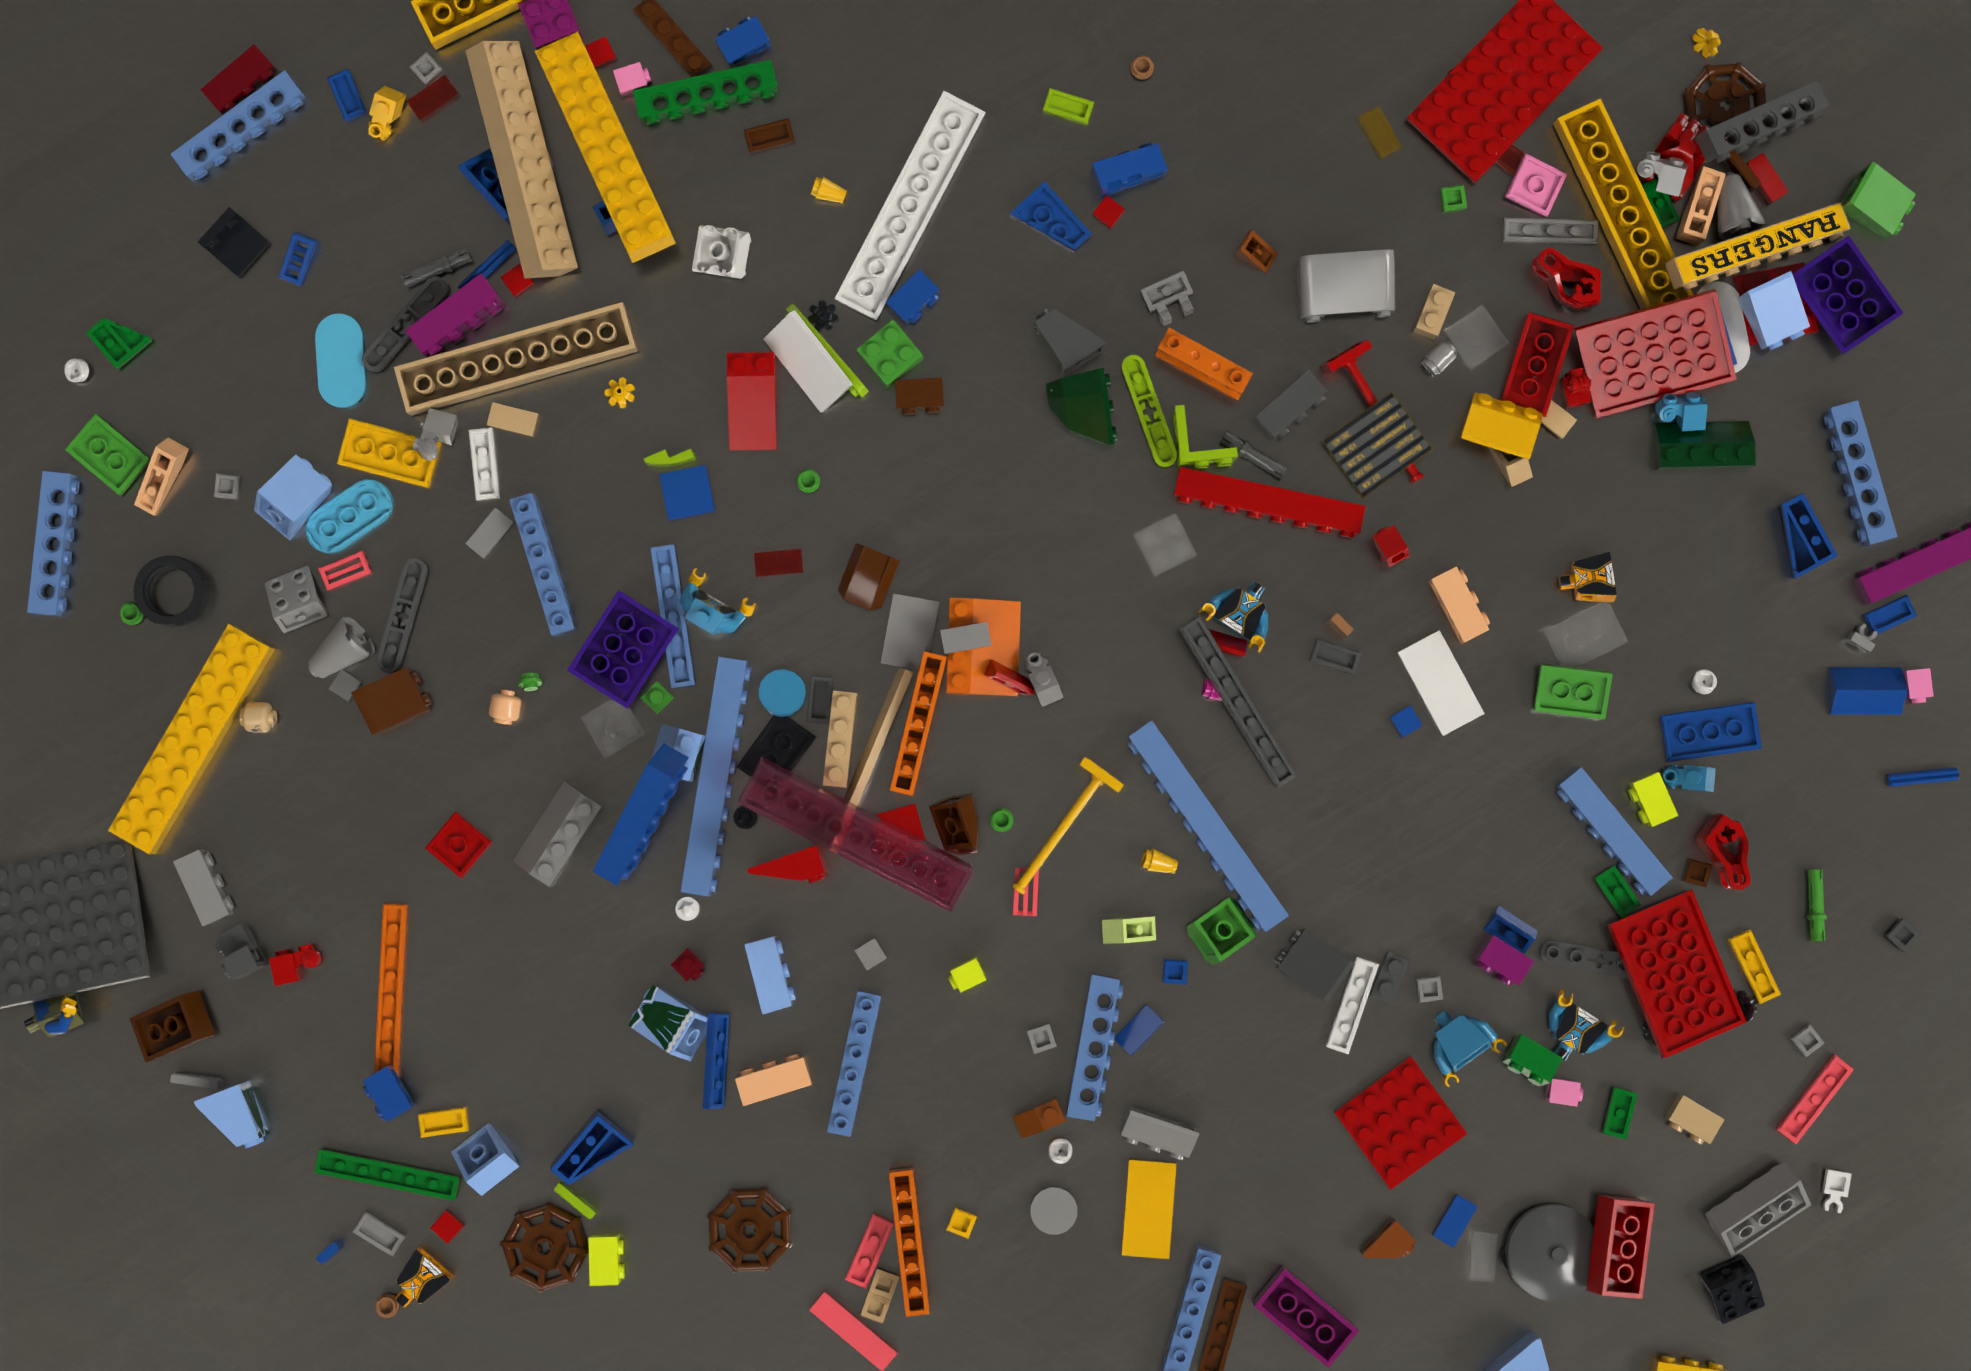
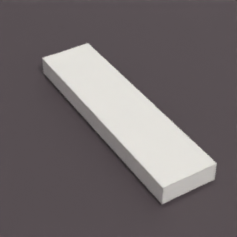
(1352, 1005)

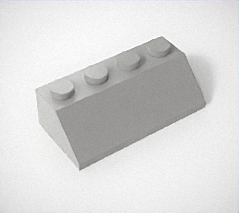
(558, 834)
(1758, 1208)

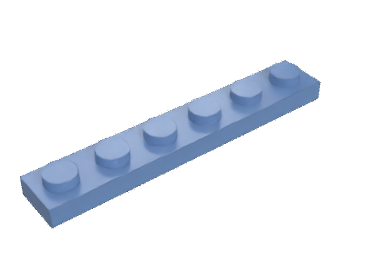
(669, 596)

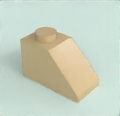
(1512, 467)

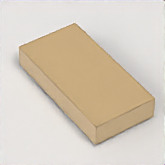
(512, 419)

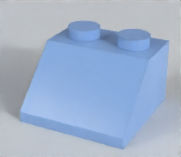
(484, 1159)

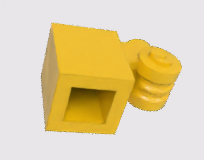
(385, 109)

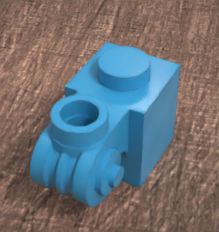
(1688, 409)
(1691, 777)

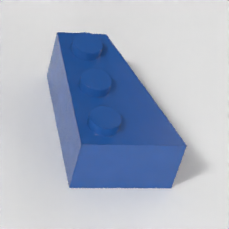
(1128, 169)
(1805, 537)
(592, 1146)

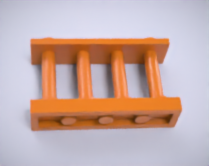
(1203, 364)

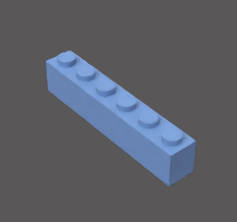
(1614, 832)

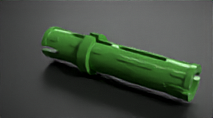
(1816, 905)

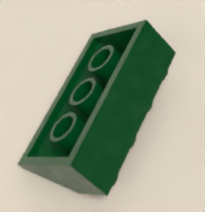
(1717, 447)

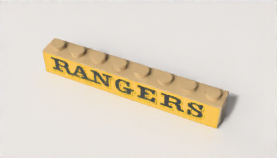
(1757, 246)

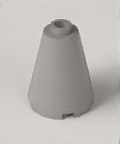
(1737, 209)
(340, 649)

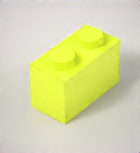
(1652, 800)
(966, 975)
(605, 1259)

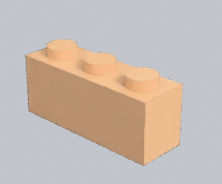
(1459, 604)
(773, 1079)

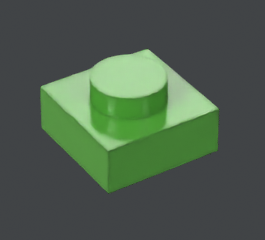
(657, 697)

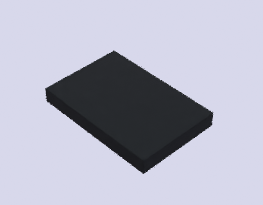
(780, 742)

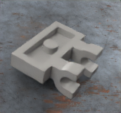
(1166, 292)

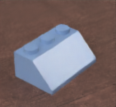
(769, 974)

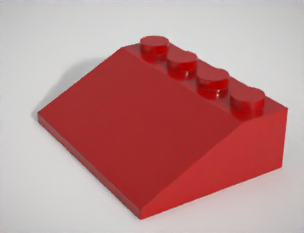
(799, 866)

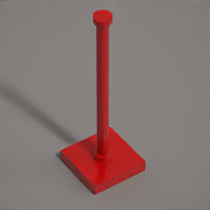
(1347, 360)

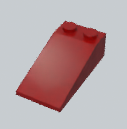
(1538, 362)
(752, 400)

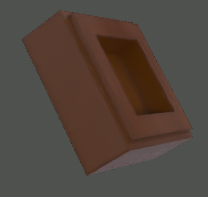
(1697, 872)

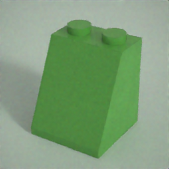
(1878, 201)

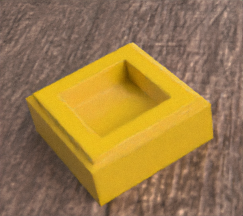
(961, 1222)

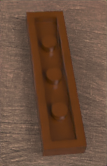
(672, 37)
(1222, 1326)

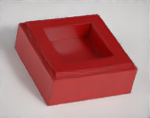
(600, 52)
(1108, 211)
(515, 280)
(447, 1226)

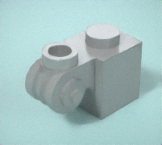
(1669, 171)
(436, 427)
(1042, 679)

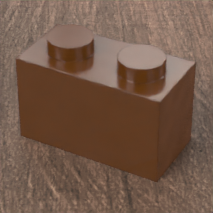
(919, 395)

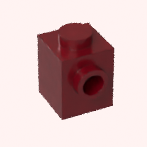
(689, 965)

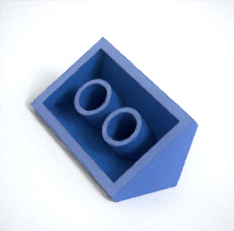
(484, 177)
(1866, 691)

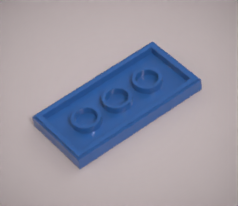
(1710, 732)

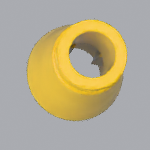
(827, 190)
(1158, 862)

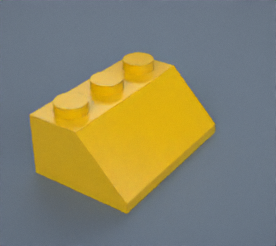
(1501, 425)

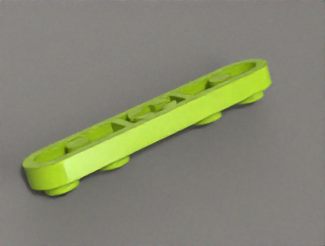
(858, 387)
(1142, 389)

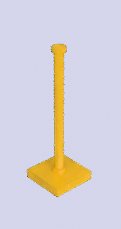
(1098, 777)

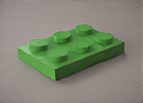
(108, 454)
(1573, 691)

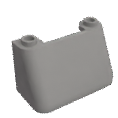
(1346, 284)

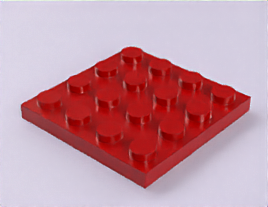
(1400, 1122)

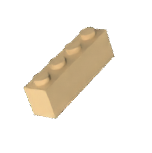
(840, 739)

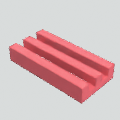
(364, 563)
(1025, 912)

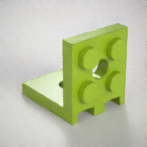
(1197, 459)

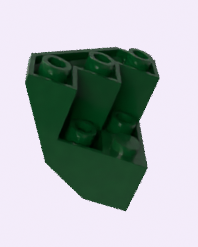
(1083, 405)

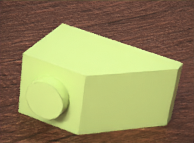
(1128, 930)

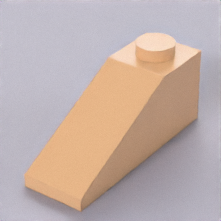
(1700, 207)
(160, 475)

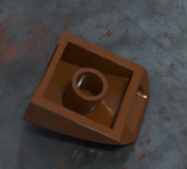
(868, 577)
(957, 823)

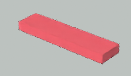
(1814, 1099)
(853, 1331)

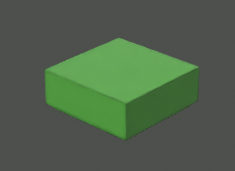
(1453, 198)

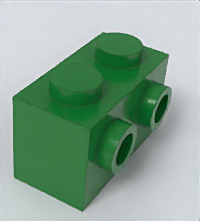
(1532, 1060)

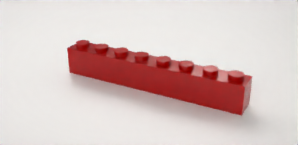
(1269, 501)

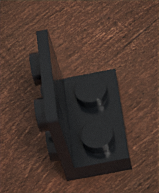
(233, 242)
(1733, 1289)

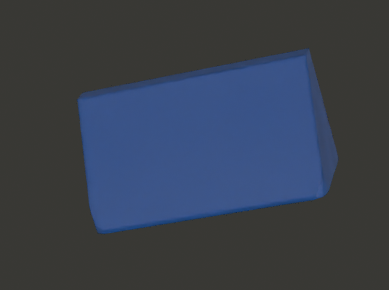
(1511, 930)
(1138, 1030)

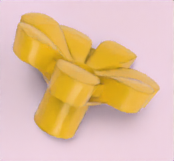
(1707, 42)
(622, 397)

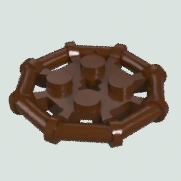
(1721, 90)
(751, 1216)
(557, 1241)

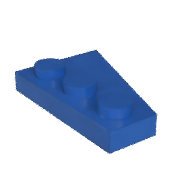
(1052, 216)

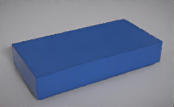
(347, 95)
(1890, 615)
(1455, 1220)

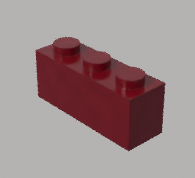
(239, 79)

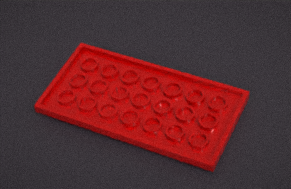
(1504, 84)

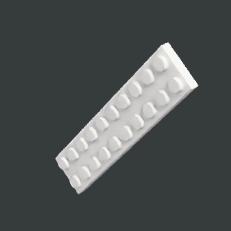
(910, 206)

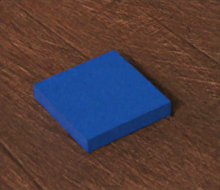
(687, 492)

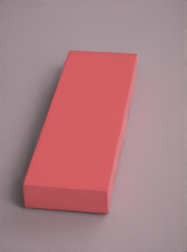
(869, 1250)

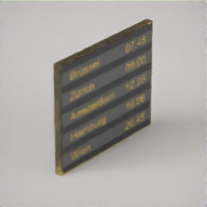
(1377, 444)

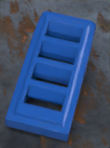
(293, 245)

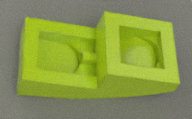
(663, 459)

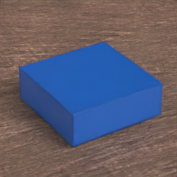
(1406, 721)
(1175, 971)
(330, 1251)

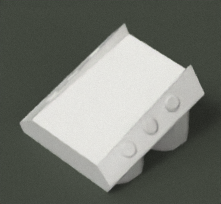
(721, 251)

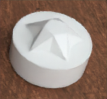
(76, 370)
(1704, 681)
(687, 908)
(1060, 1150)

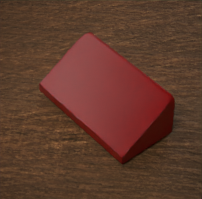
(1772, 186)
(1230, 644)
(1009, 678)

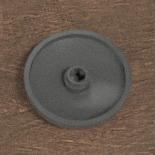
(1550, 1252)

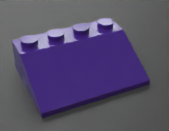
(1846, 295)
(622, 649)

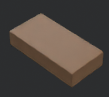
(1339, 625)

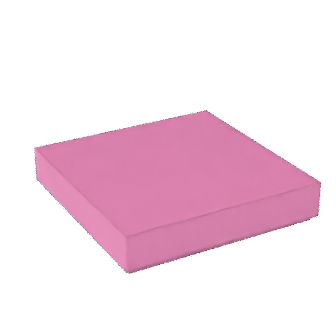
(1535, 185)

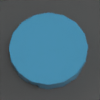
(782, 693)

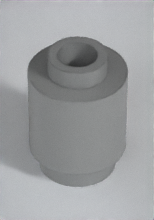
(1439, 357)

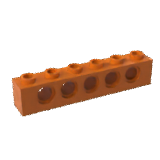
(918, 723)
(909, 1241)

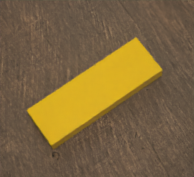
(1754, 966)

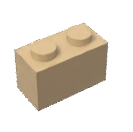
(1434, 311)
(1694, 1119)

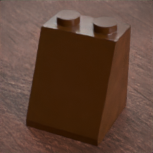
(392, 701)

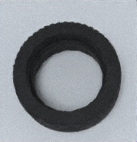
(143, 587)

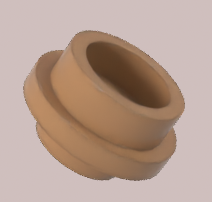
(1142, 67)
(386, 1305)

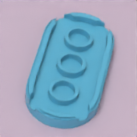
(339, 360)
(349, 516)

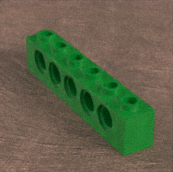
(646, 97)

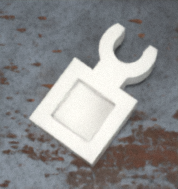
(1835, 1185)

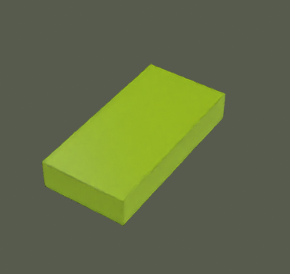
(1068, 106)
(575, 1200)

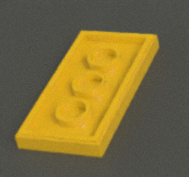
(385, 453)
(1148, 1209)

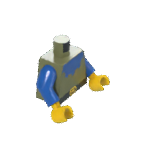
(55, 1015)

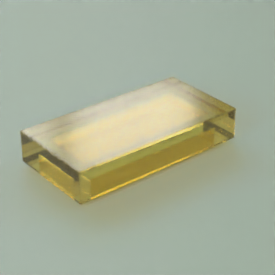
(1379, 132)

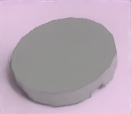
(1053, 1210)

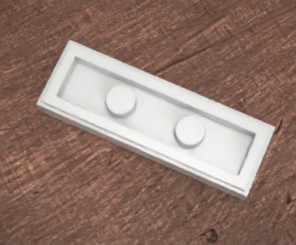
(484, 464)

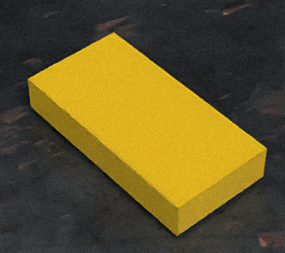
(443, 1122)

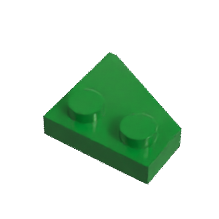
(117, 341)

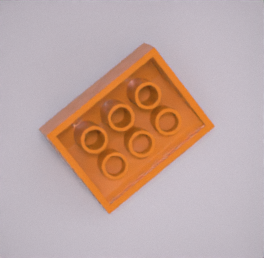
(968, 667)

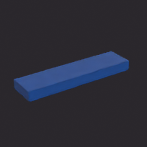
(715, 1060)

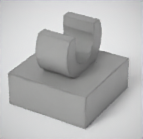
(1862, 640)

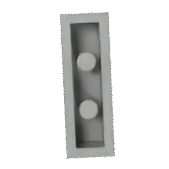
(204, 887)

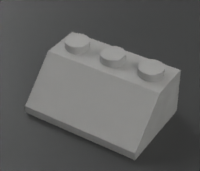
(1159, 1133)

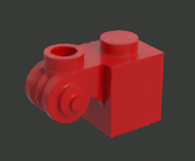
(1575, 388)
(1390, 545)
(286, 965)

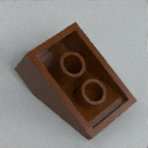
(172, 1026)

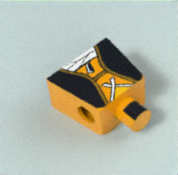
(1591, 579)
(421, 1278)

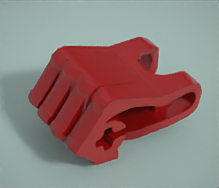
(1681, 143)
(1562, 269)
(1725, 862)

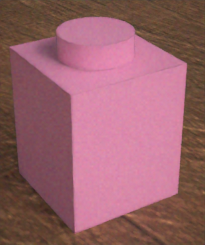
(631, 78)
(1918, 685)
(1564, 1092)

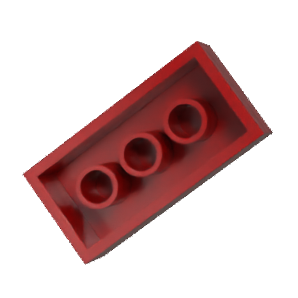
(1620, 1246)

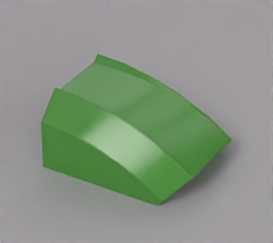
(1221, 931)

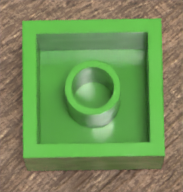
(890, 354)

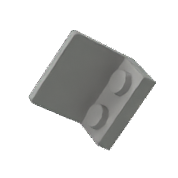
(294, 600)

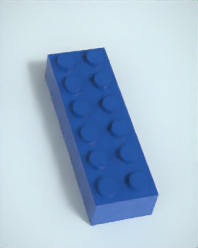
(641, 815)

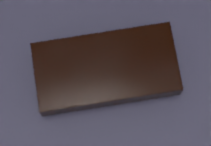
(769, 136)
(1739, 167)

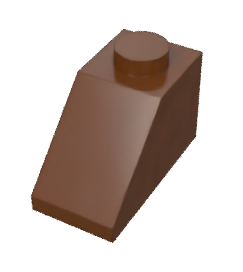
(1039, 1118)
(1390, 1242)

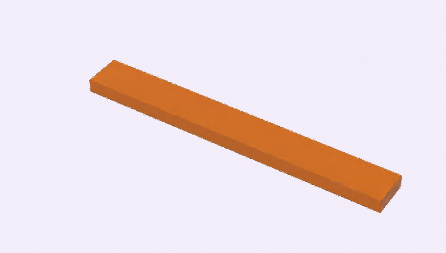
(390, 986)

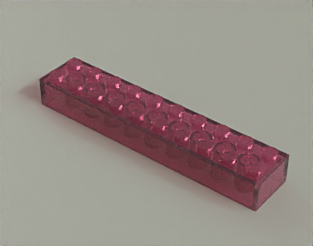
(855, 834)

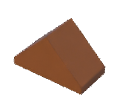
(1256, 251)

